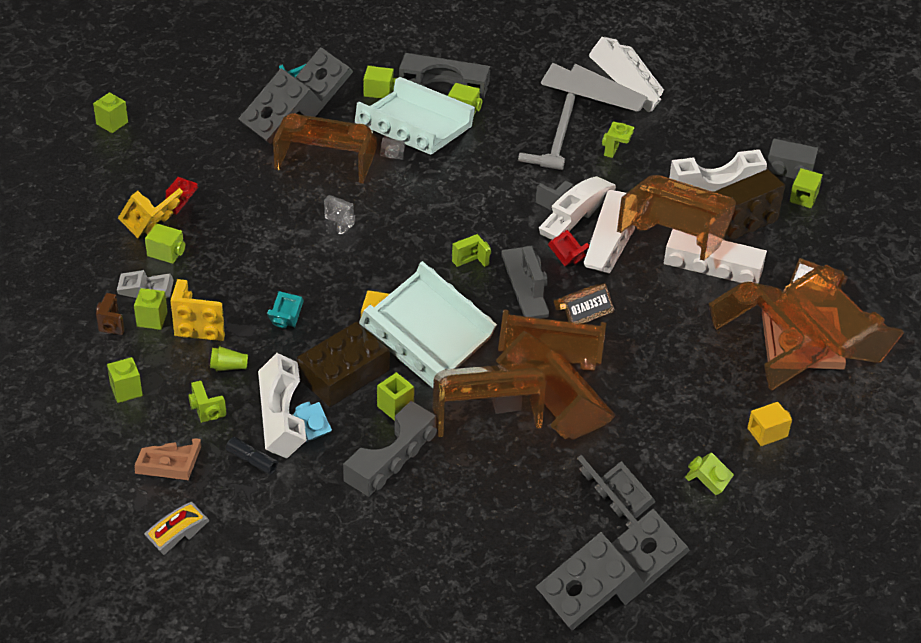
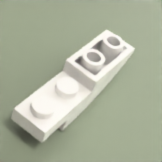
(574, 204)

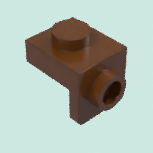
(108, 317)

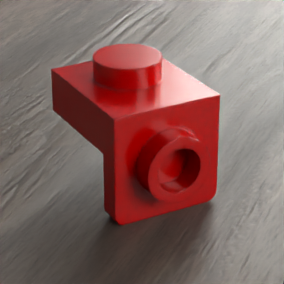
(188, 188)
(568, 249)

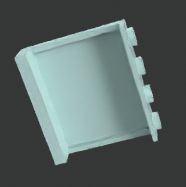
(417, 116)
(428, 324)

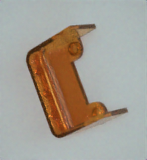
(327, 134)
(680, 208)
(837, 318)
(797, 340)
(574, 341)
(489, 383)
(566, 392)

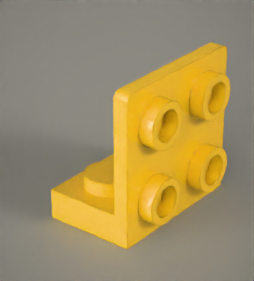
(142, 216)
(195, 317)

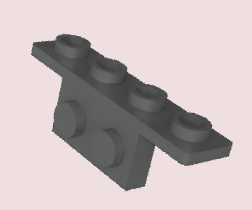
(527, 280)
(623, 488)

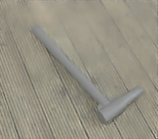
(553, 159)

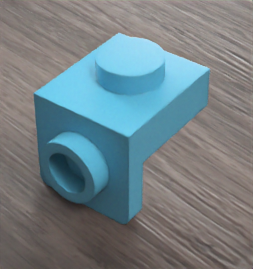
(314, 419)

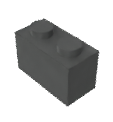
(788, 157)

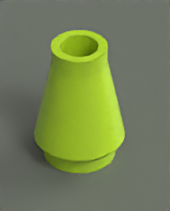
(227, 359)

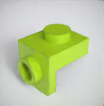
(617, 133)
(471, 249)
(206, 408)
(710, 472)

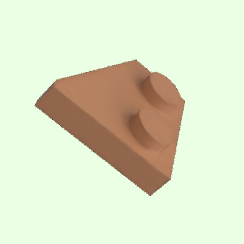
(168, 460)

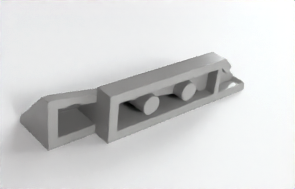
(593, 86)

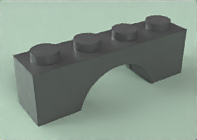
(428, 69)
(370, 469)

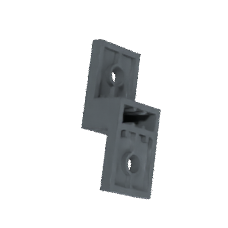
(295, 95)
(612, 569)

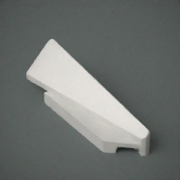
(627, 69)
(606, 241)

